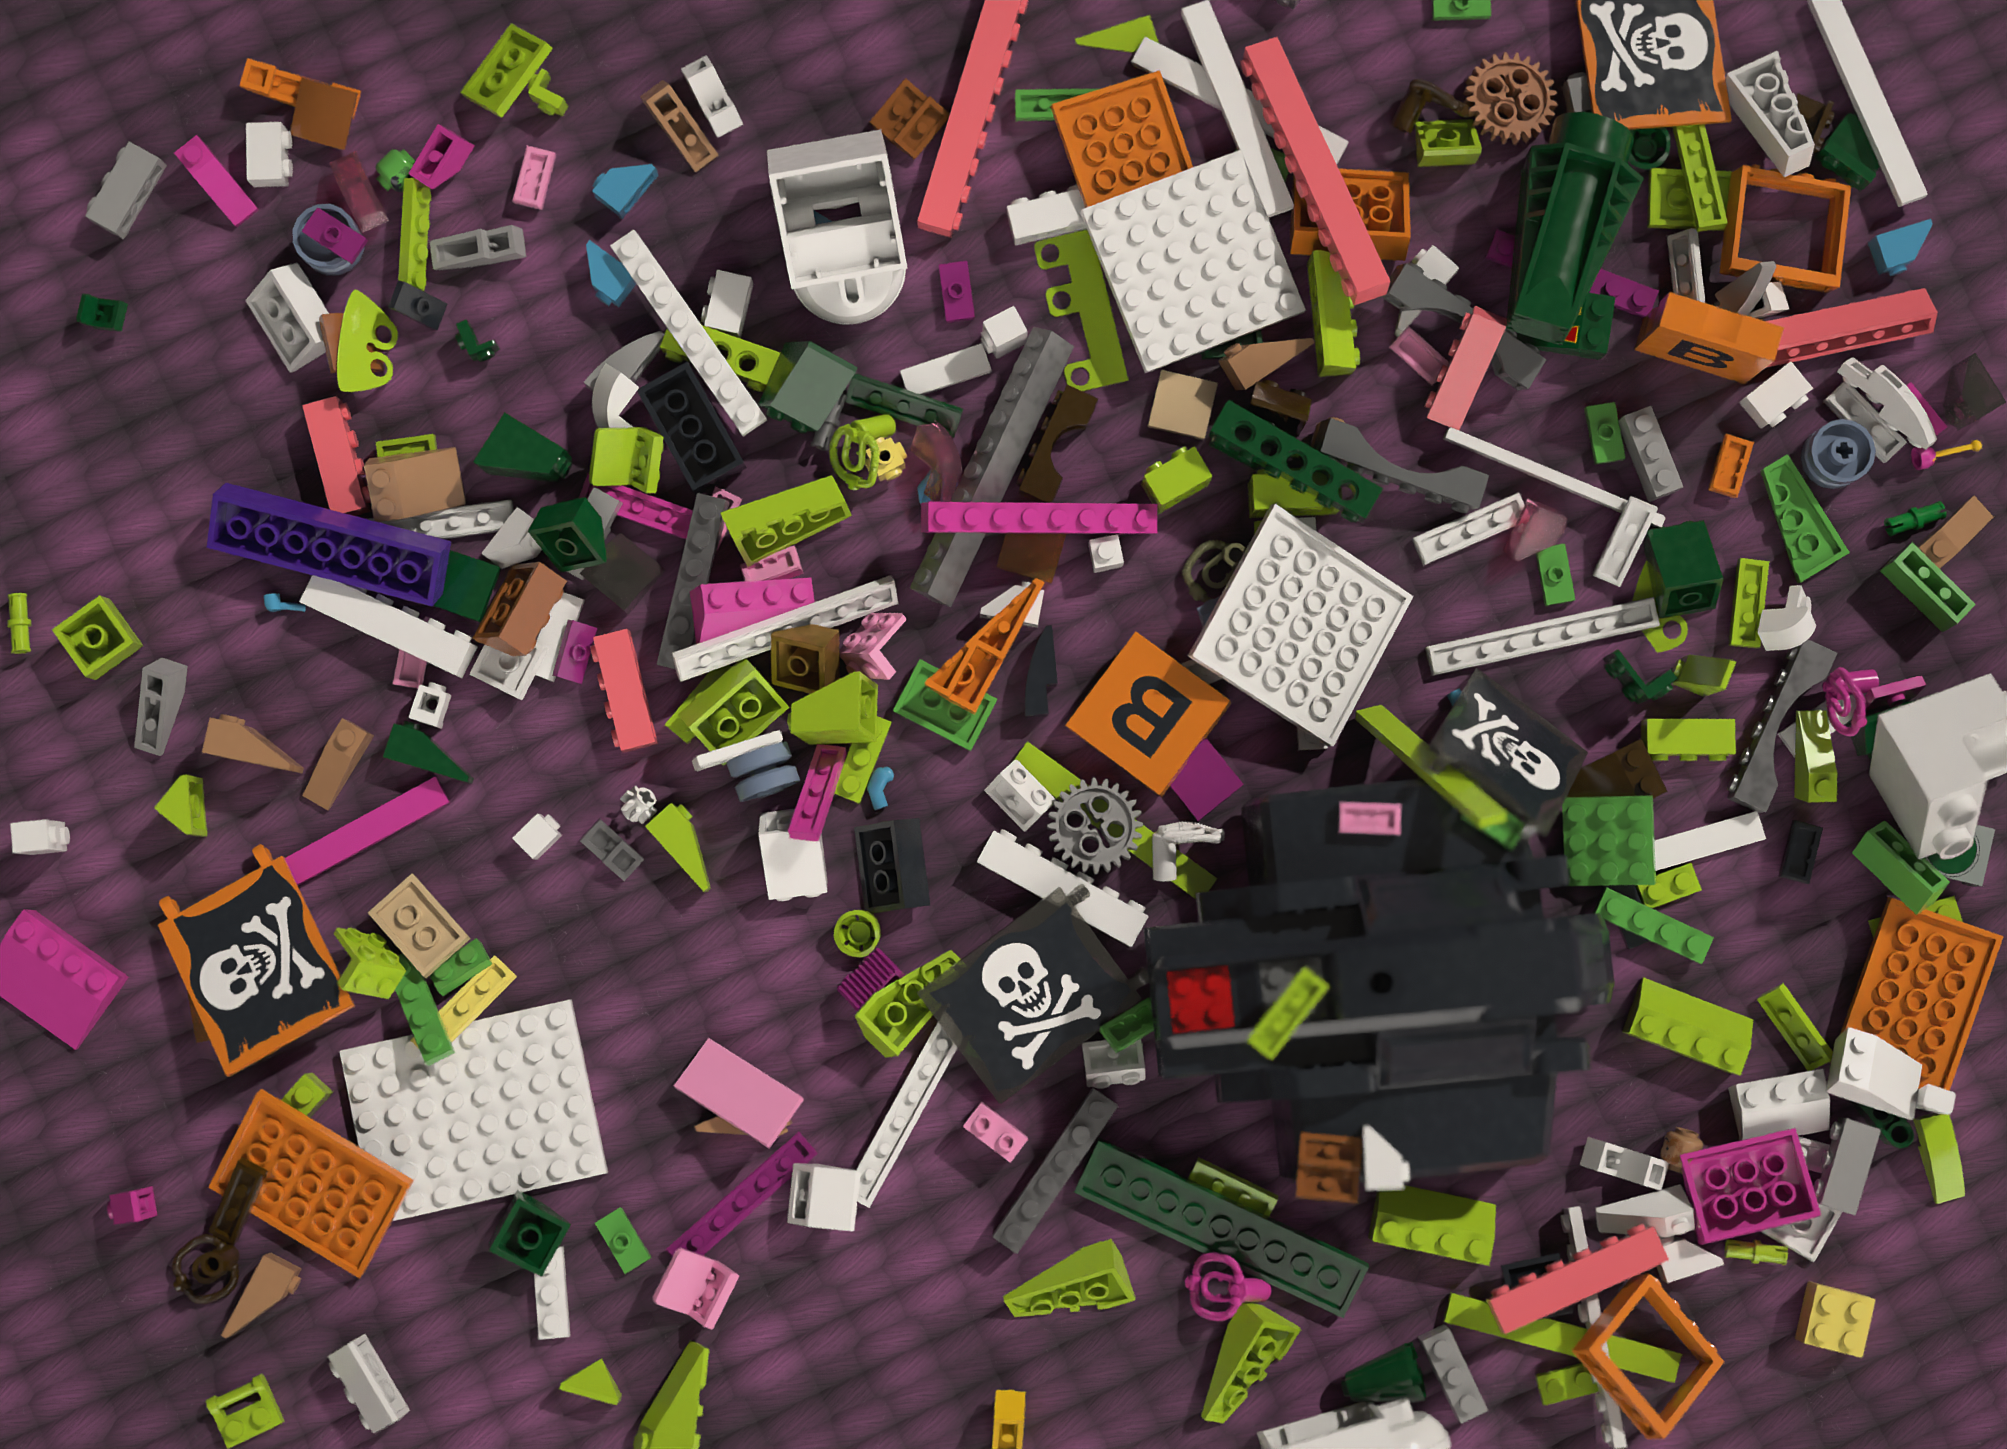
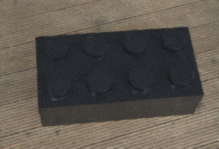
(691, 428)

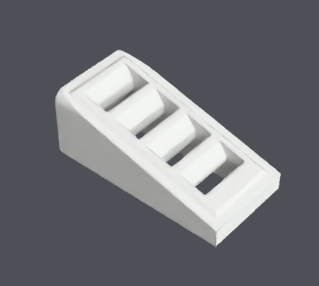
(1935, 1100)

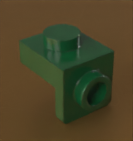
(101, 313)
(467, 340)

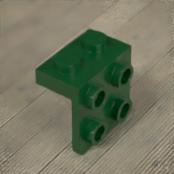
(1850, 154)
(1633, 686)

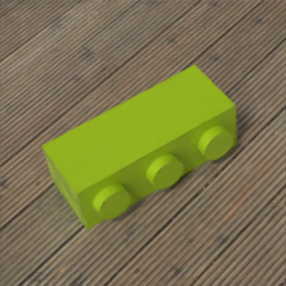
(1689, 738)

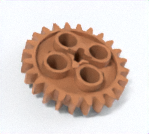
(1533, 92)

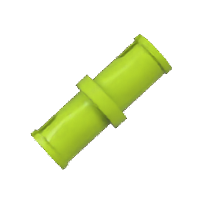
(19, 623)
(1756, 1251)

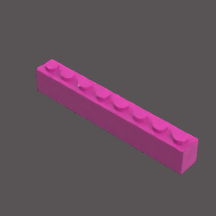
(1038, 518)

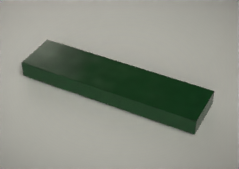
(902, 404)

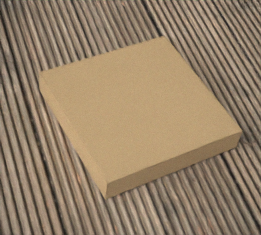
(1182, 404)

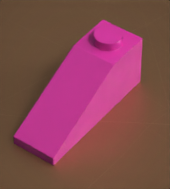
(216, 180)

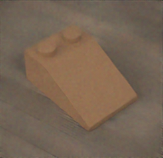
(414, 483)
(233, 740)

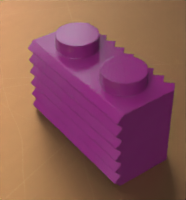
(873, 975)

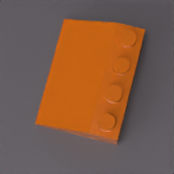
(1383, 207)

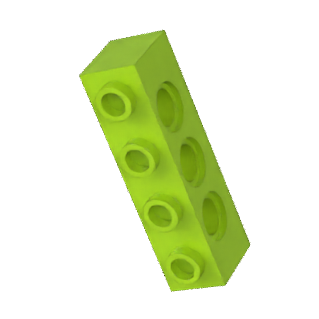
(738, 352)

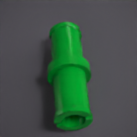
(1915, 518)

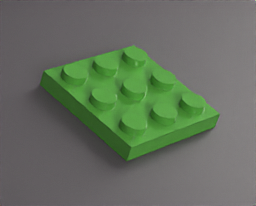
(1609, 840)

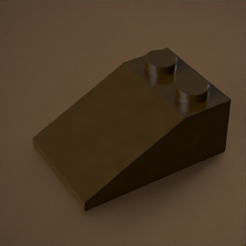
(1283, 408)
(1620, 773)

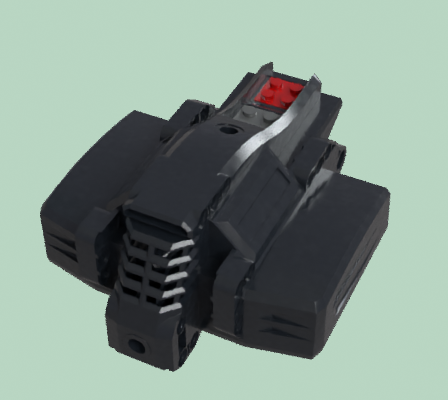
(1432, 973)

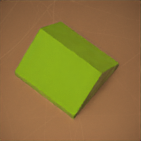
(1447, 143)
(185, 805)

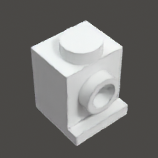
(420, 709)

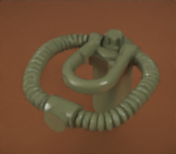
(1230, 554)

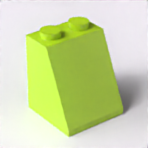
(837, 712)

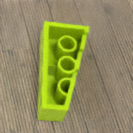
(785, 518)

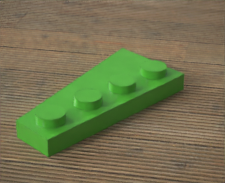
(1803, 524)

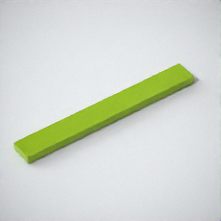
(1415, 753)
(1055, 778)
(1563, 1338)

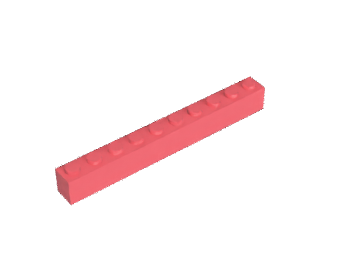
(969, 116)
(1315, 171)

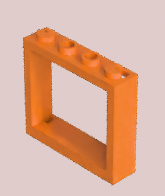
(1802, 183)
(1614, 1381)

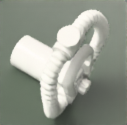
(1165, 842)

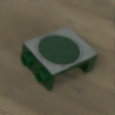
(1971, 864)

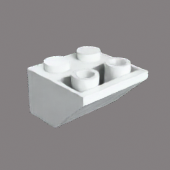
(823, 1196)

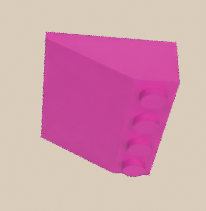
(55, 978)
(1748, 1186)

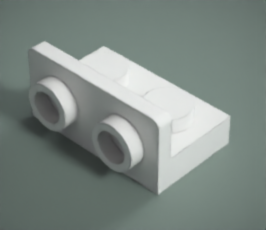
(1020, 795)
(1107, 1068)

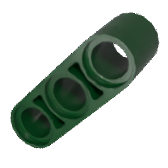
(1886, 1124)

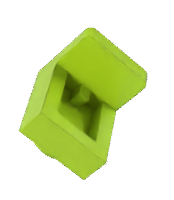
(547, 100)

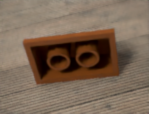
(520, 609)

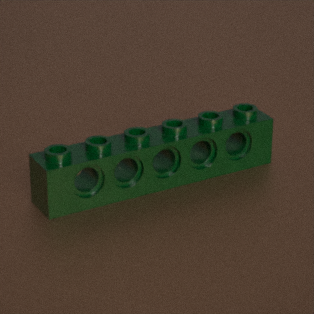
(1235, 417)

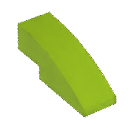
(1940, 1156)

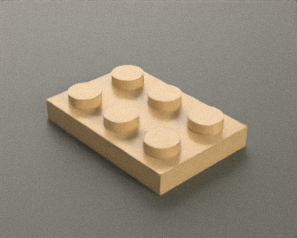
(419, 925)

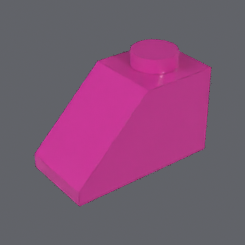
(441, 157)
(132, 1205)

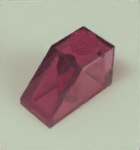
(1535, 530)

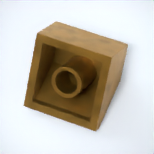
(805, 657)

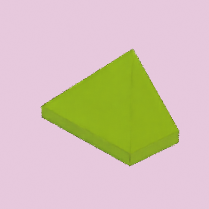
(594, 1383)

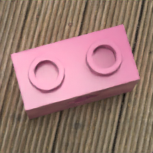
(995, 1131)

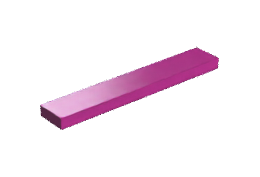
(367, 830)

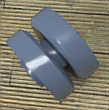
(315, 254)
(1839, 469)
(764, 775)

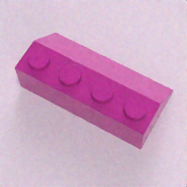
(735, 605)

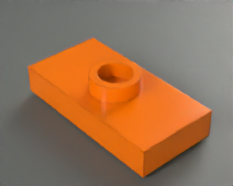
(1730, 466)

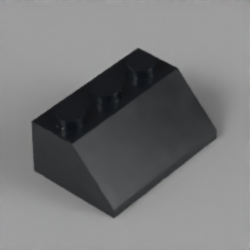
(892, 865)

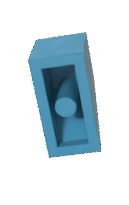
(623, 187)
(1899, 247)
(608, 276)

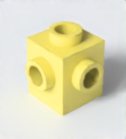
(894, 466)

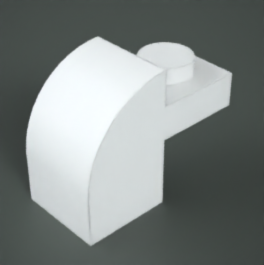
(1787, 626)

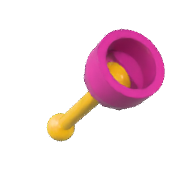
(1925, 458)

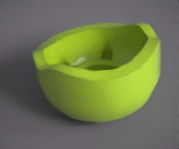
(858, 933)

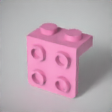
(862, 648)
(696, 1287)

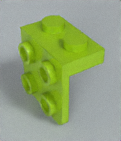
(626, 458)
(373, 965)

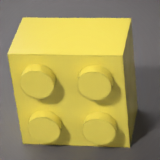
(1835, 1319)

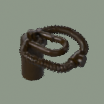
(1415, 99)
(213, 1263)

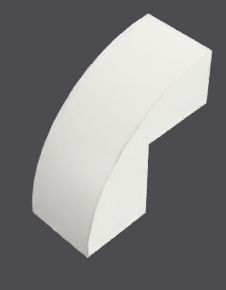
(712, 96)
(610, 397)
(1624, 1163)

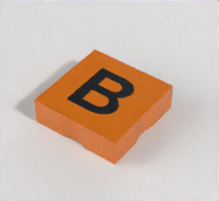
(1708, 338)
(1148, 714)

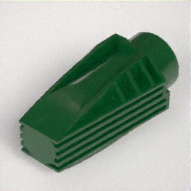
(1567, 221)

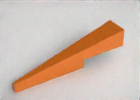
(972, 669)

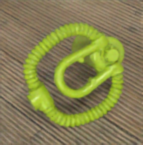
(863, 433)

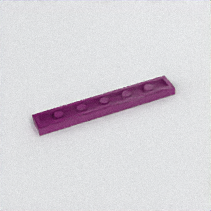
(745, 1197)

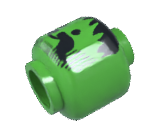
(394, 169)

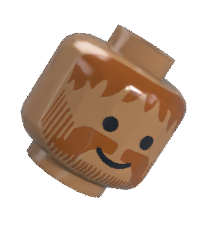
(1677, 1143)

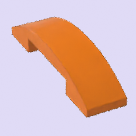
(277, 84)

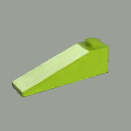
(897, 1011)
(1083, 1279)
(1249, 1346)
(675, 1410)

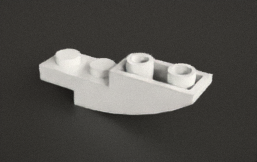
(1901, 407)

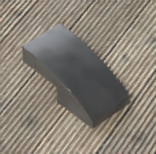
(611, 849)

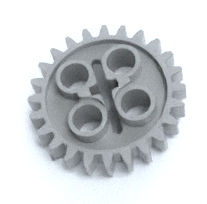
(1071, 838)

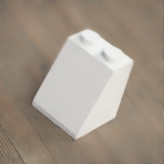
(790, 865)

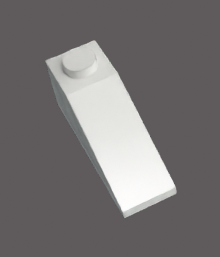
(1435, 266)
(1664, 1209)

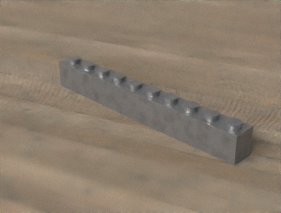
(995, 460)

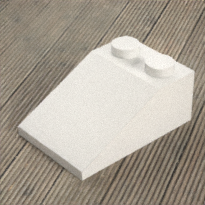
(1874, 1073)

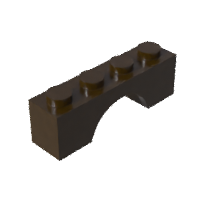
(1072, 412)

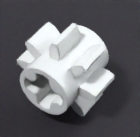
(638, 804)

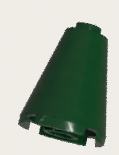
(1387, 1378)

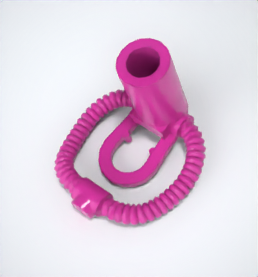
(1839, 687)
(1239, 1288)

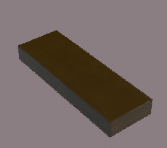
(238, 1201)

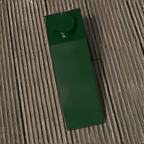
(419, 750)

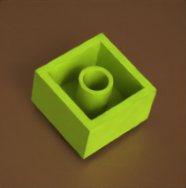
(1176, 479)
(97, 637)

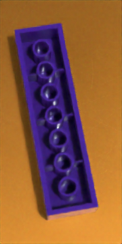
(328, 544)

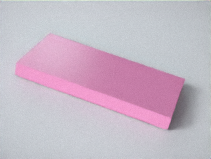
(739, 1093)

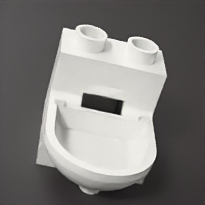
(846, 266)
(1936, 763)
(1360, 1427)

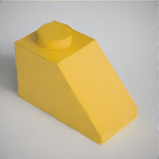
(1008, 1419)

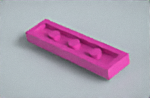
(646, 509)
(817, 793)

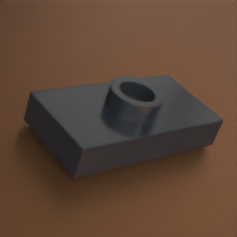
(417, 305)
(1800, 852)

